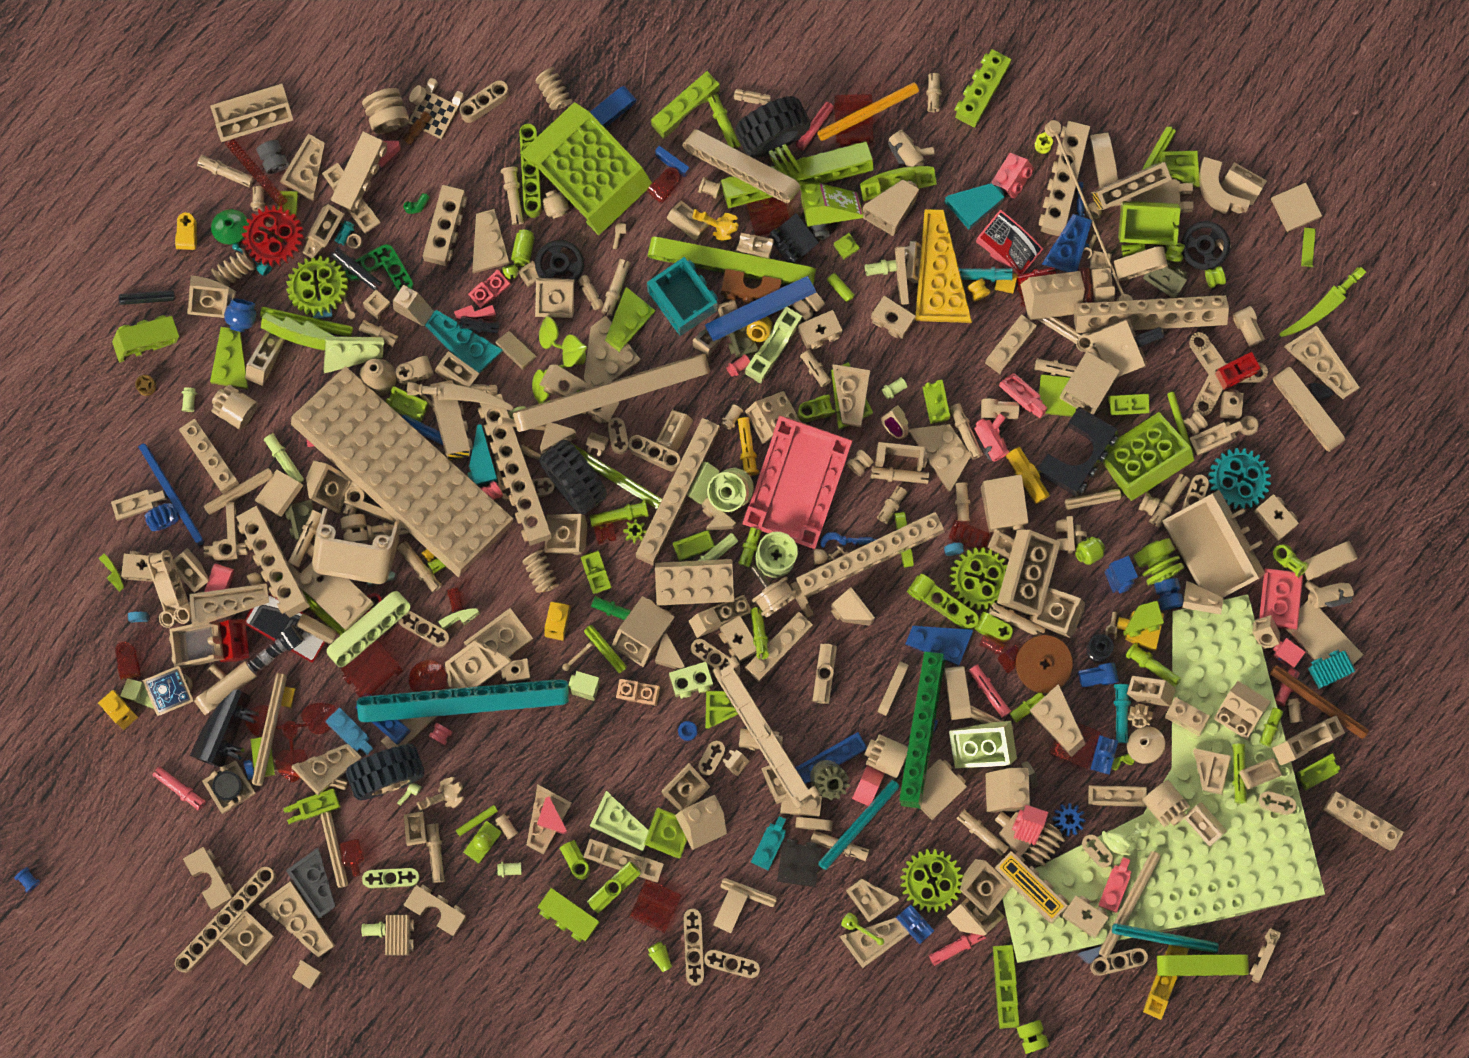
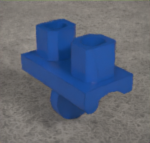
(1104, 755)
(915, 924)

